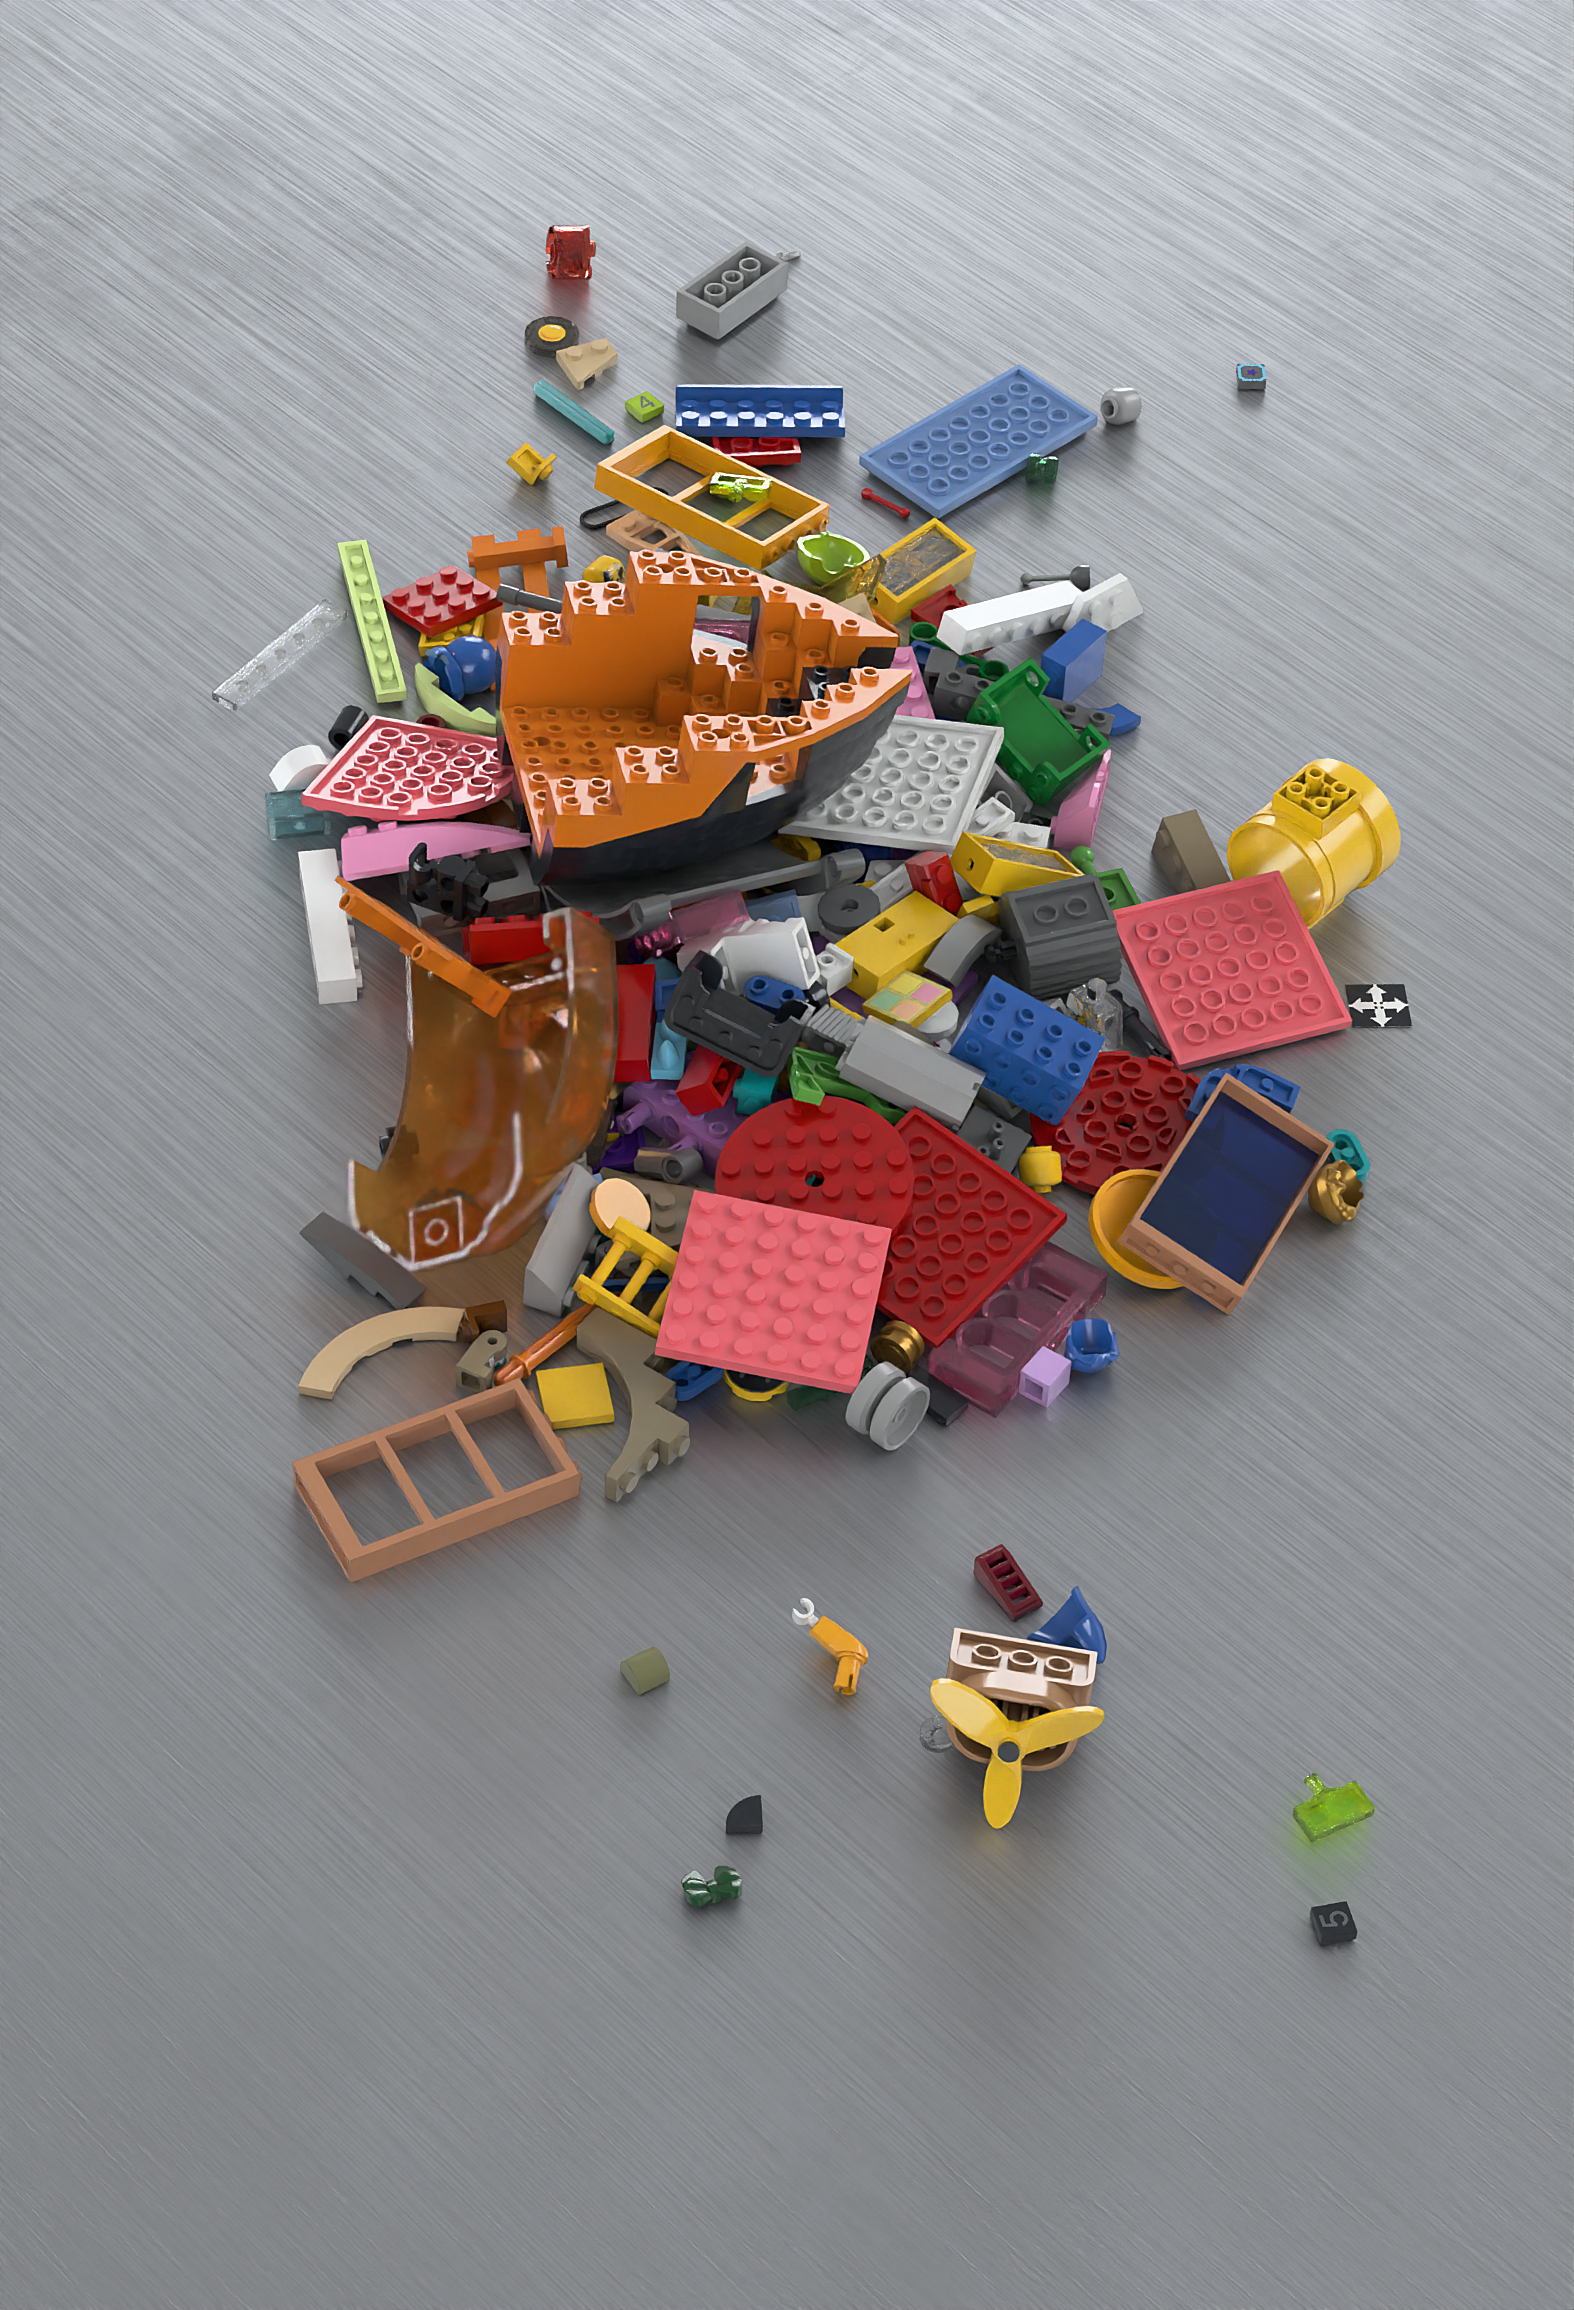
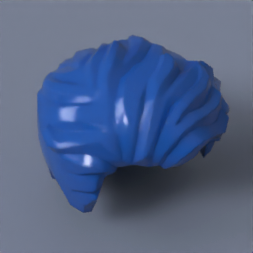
(1091, 1345)

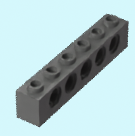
(958, 692)

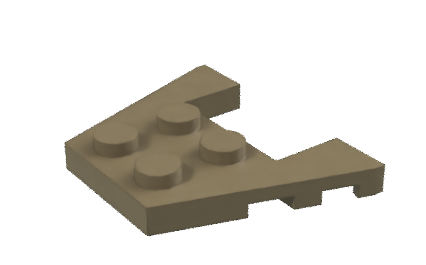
(668, 1213)

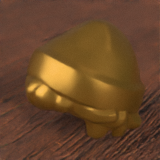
(1336, 1192)

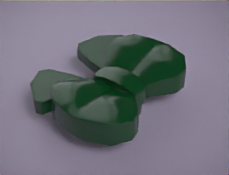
(725, 1884)

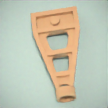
(636, 525)

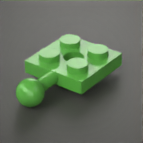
(1114, 882)

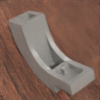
(961, 948)

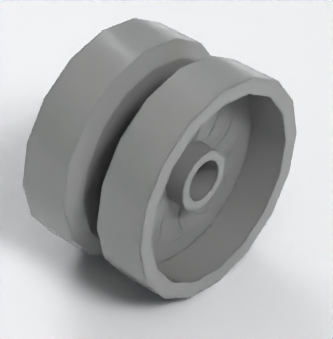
(887, 1406)

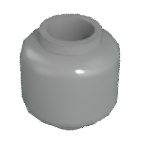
(1120, 405)

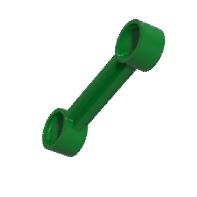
(930, 631)

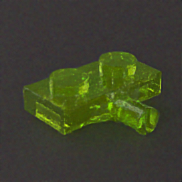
(739, 486)
(1331, 1808)

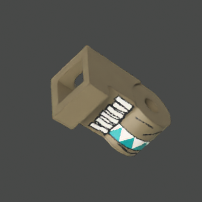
(481, 1360)

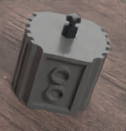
(1058, 936)

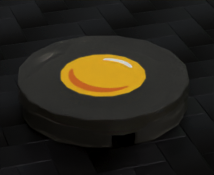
(550, 334)

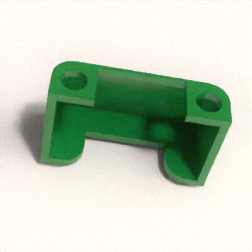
(1038, 743)

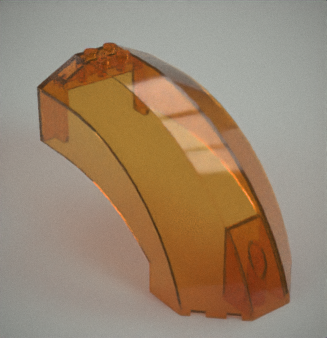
(494, 1103)

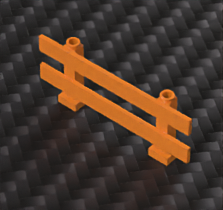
(530, 552)
(425, 949)

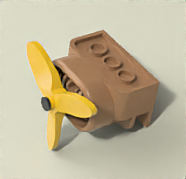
(1014, 1709)

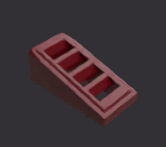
(996, 1563)

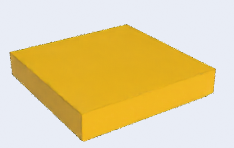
(575, 1395)

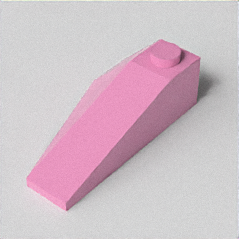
(1081, 808)

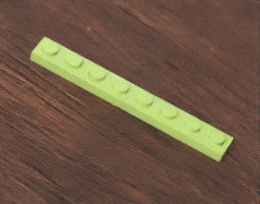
(372, 621)

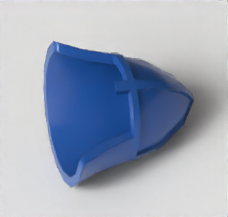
(1074, 1627)

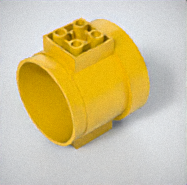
(1324, 834)

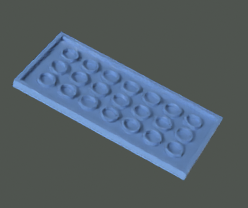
(977, 441)

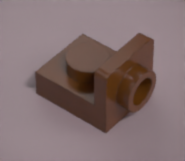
(483, 1318)

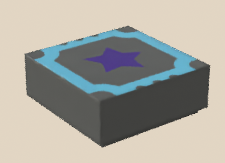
(1251, 376)

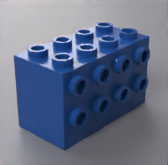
(1027, 1050)

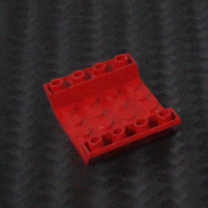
(505, 941)

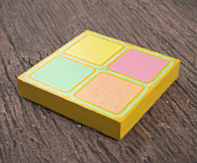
(907, 999)

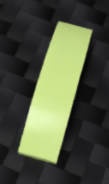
(453, 713)

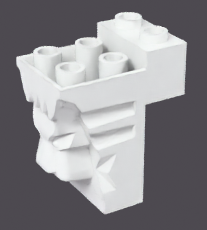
(759, 949)

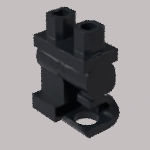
(446, 886)

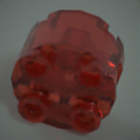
(569, 252)

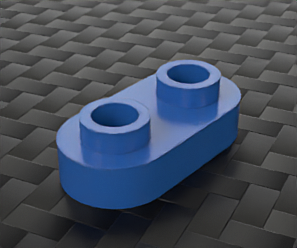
(770, 993)
(692, 1378)

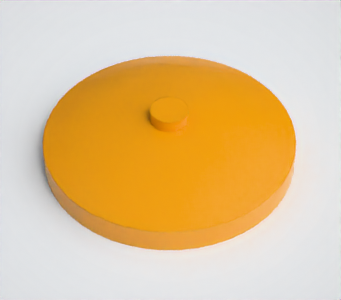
(1110, 1215)

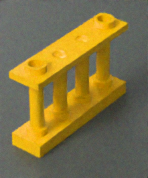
(652, 1254)

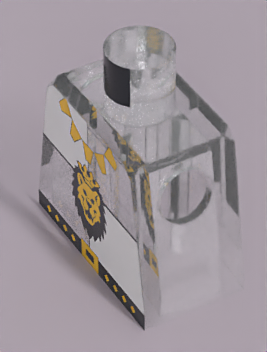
(1098, 1011)

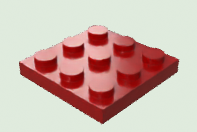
(441, 601)

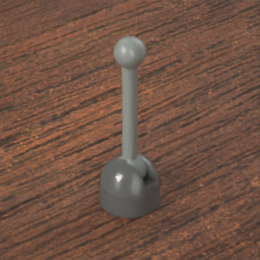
(1079, 577)

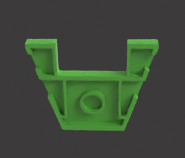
(815, 1073)

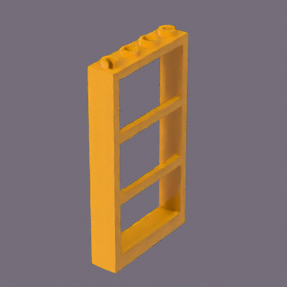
(617, 475)

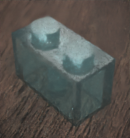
(291, 819)

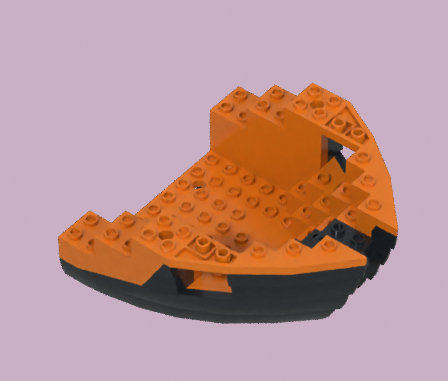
(675, 743)

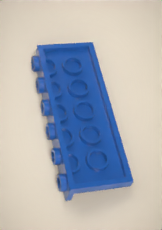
(759, 410)

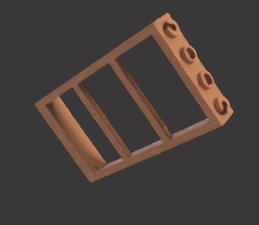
(433, 1533)

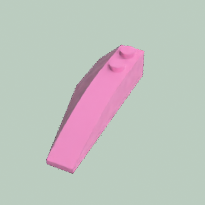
(388, 847)

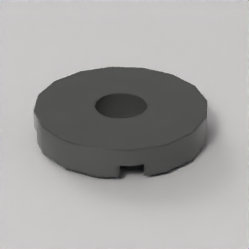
(850, 896)

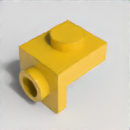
(531, 464)

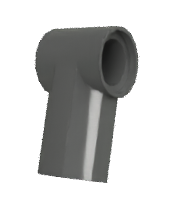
(668, 1164)

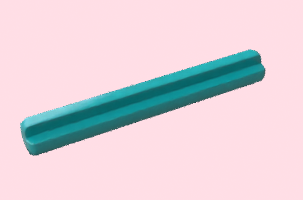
(574, 412)

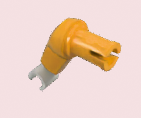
(839, 1643)

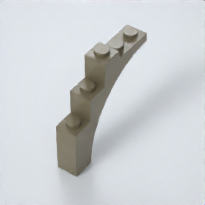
(649, 1396)

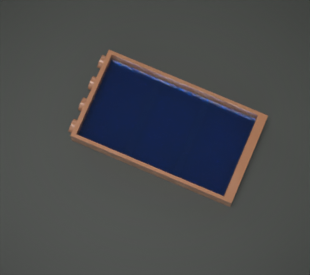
(1226, 1193)

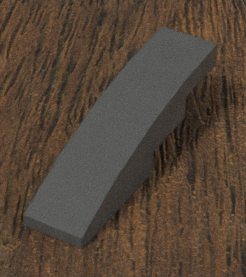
(362, 1259)

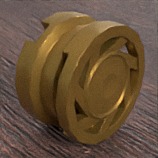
(897, 1345)

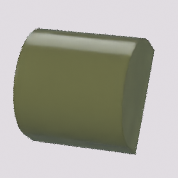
(646, 1670)

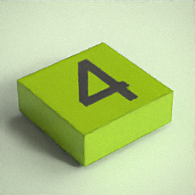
(644, 406)

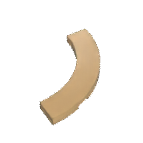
(372, 1336)

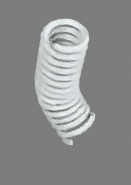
(786, 256)

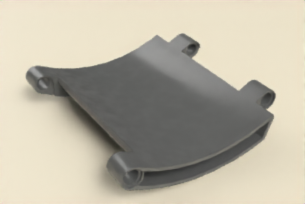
(644, 903)

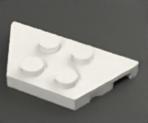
(1105, 604)

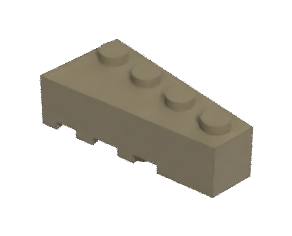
(1188, 853)

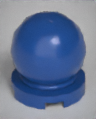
(463, 666)

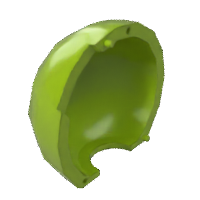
(828, 556)

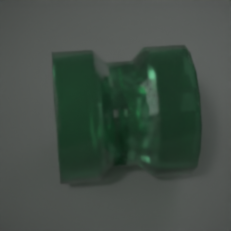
(1037, 464)

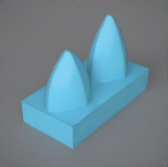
(668, 1054)

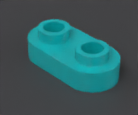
(1350, 1151)

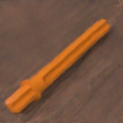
(522, 1364)

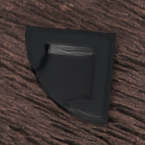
(746, 1816)

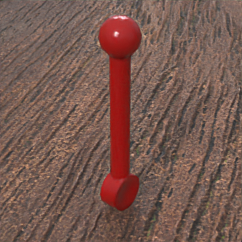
(868, 494)

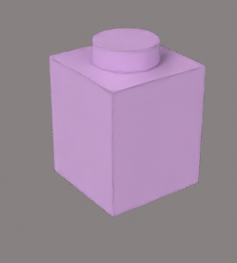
(1044, 1376)

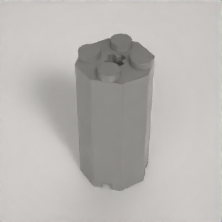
(909, 1072)

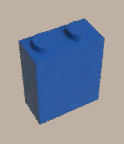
(1074, 661)

